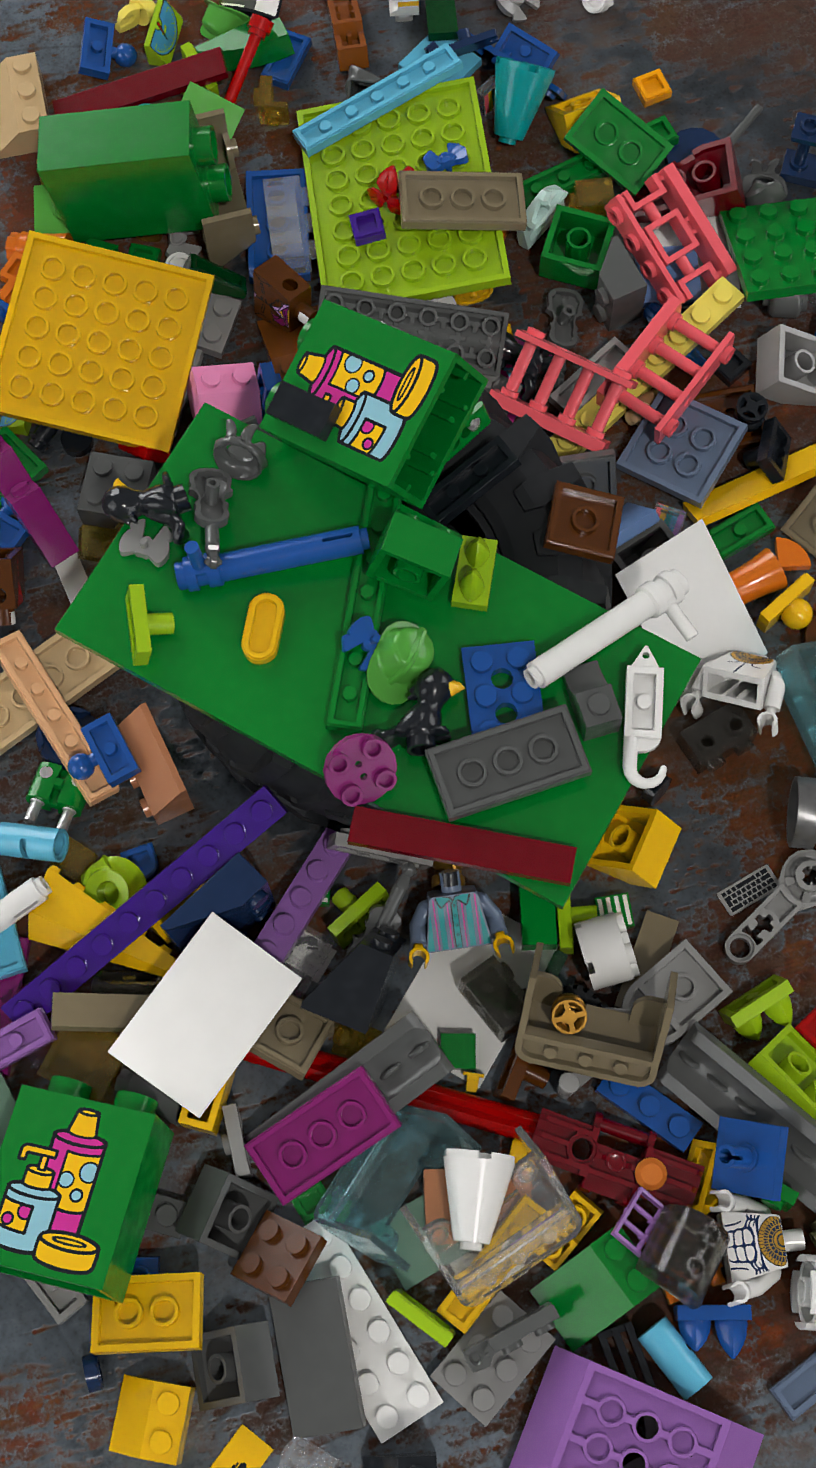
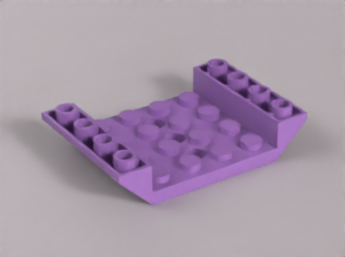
(590, 1418)

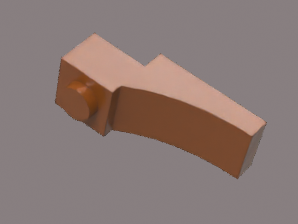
(348, 34)

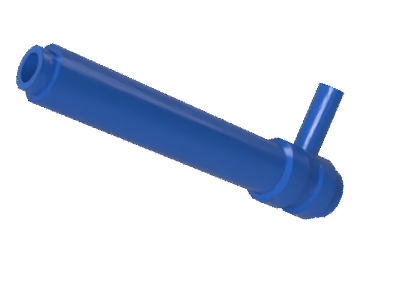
(267, 558)

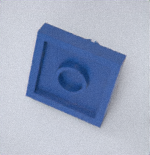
(750, 1158)

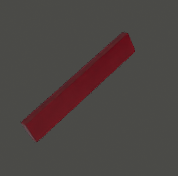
(149, 85)
(462, 845)

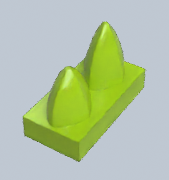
(474, 573)
(768, 996)

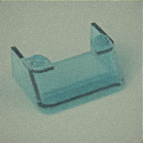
(377, 1182)

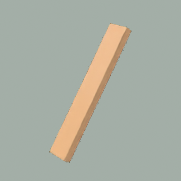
(50, 712)

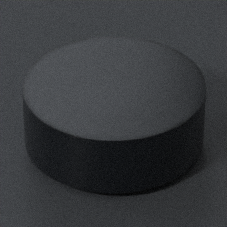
(76, 444)
(654, 794)

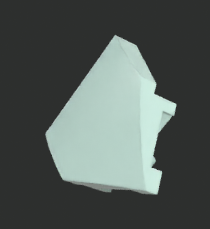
(540, 214)

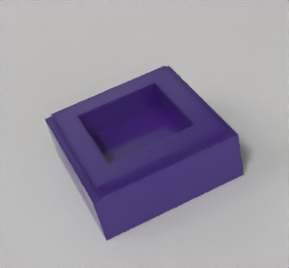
(367, 226)

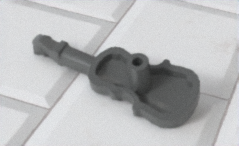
(564, 309)
(210, 490)
(386, 914)

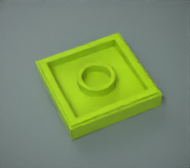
(421, 1317)

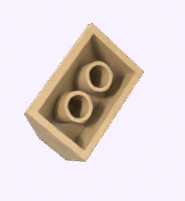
(20, 104)

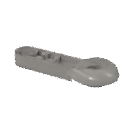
(780, 906)

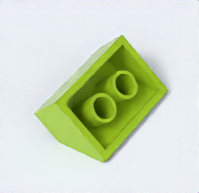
(791, 1067)

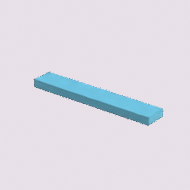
(377, 99)

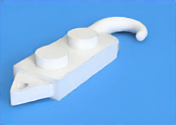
(642, 717)

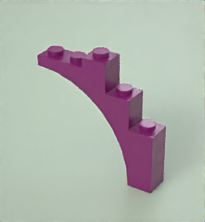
(33, 509)

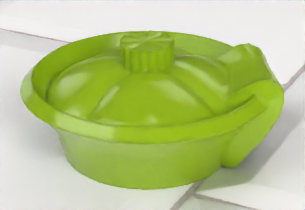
(112, 880)

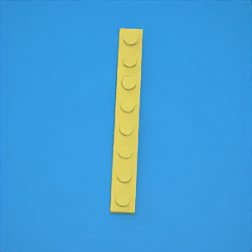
(703, 314)

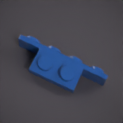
(523, 47)

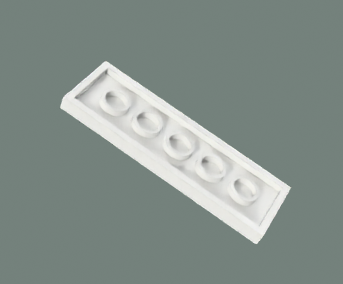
(389, 1374)

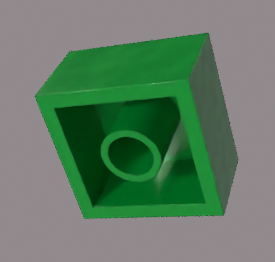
(576, 247)
(414, 555)

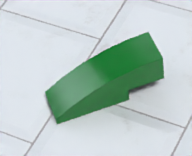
(233, 42)
(536, 921)

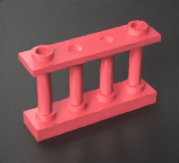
(652, 342)
(564, 424)

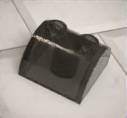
(684, 1253)

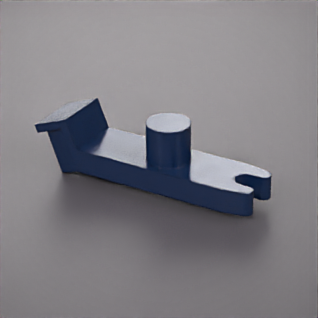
(467, 42)

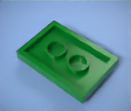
(618, 142)

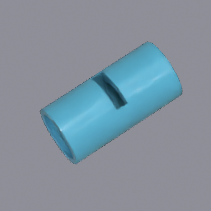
(33, 842)
(675, 1358)

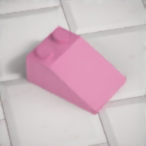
(227, 388)

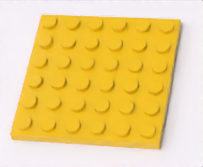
(100, 341)

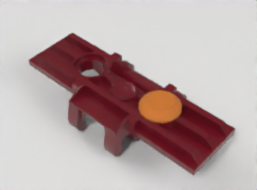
(612, 1171)

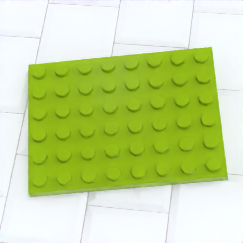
(410, 261)

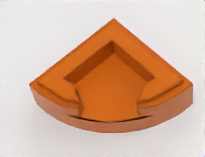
(791, 555)

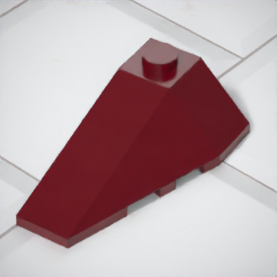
(711, 177)

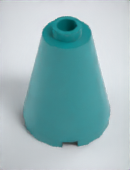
(518, 96)

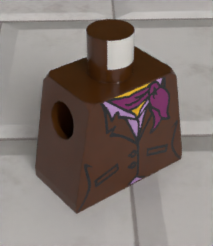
(281, 295)

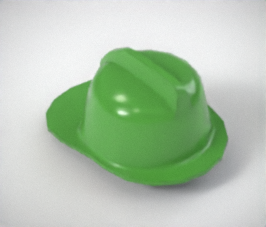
(220, 20)
(398, 661)

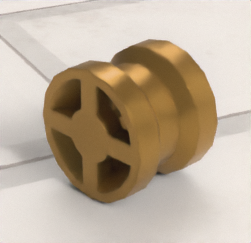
(570, 1021)

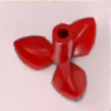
(389, 189)

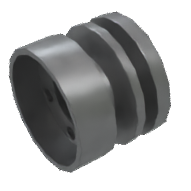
(802, 813)

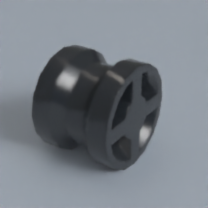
(753, 404)

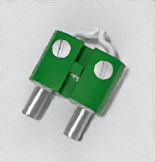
(54, 789)

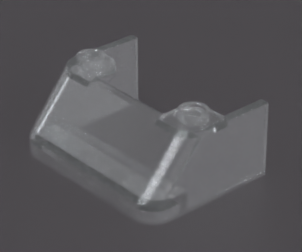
(529, 1228)

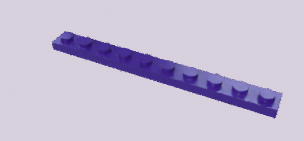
(149, 903)

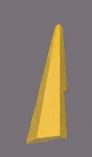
(73, 914)

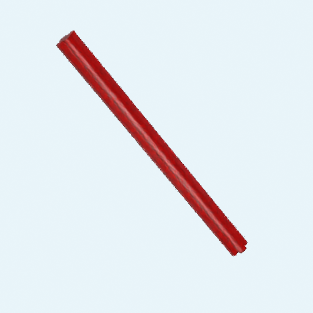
(458, 1105)

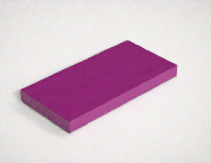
(323, 1135)

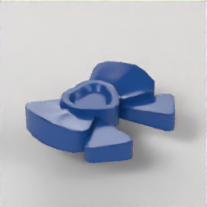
(456, 155)
(361, 633)

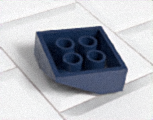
(233, 893)

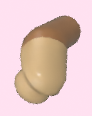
(632, 417)

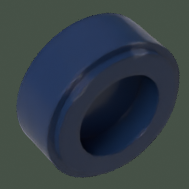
(92, 1373)

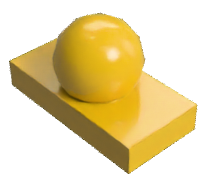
(789, 606)

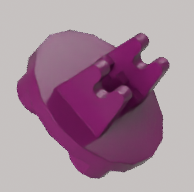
(376, 762)

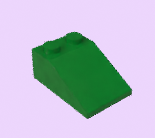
(594, 1289)

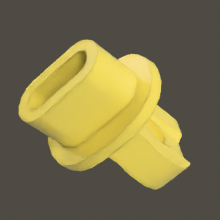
(135, 13)

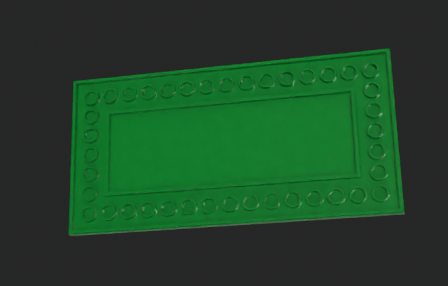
(289, 698)

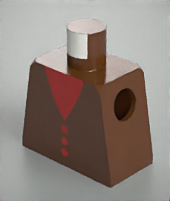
(12, 583)

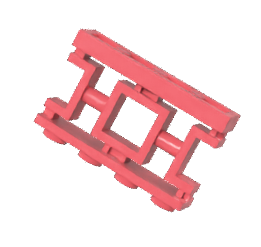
(688, 224)

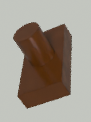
(517, 1071)

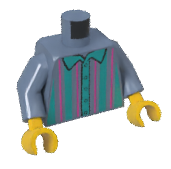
(455, 920)

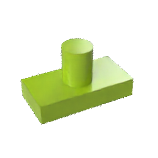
(143, 625)
(354, 912)
(566, 919)

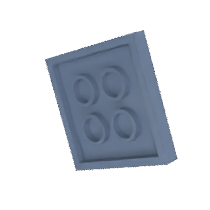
(688, 460)

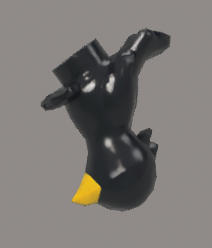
(536, 369)
(159, 503)
(422, 724)

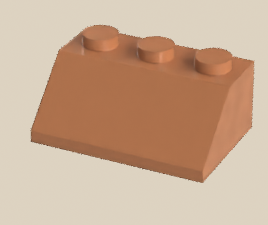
(159, 780)

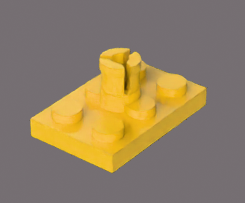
(155, 1316)

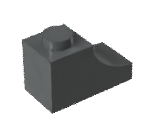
(592, 701)

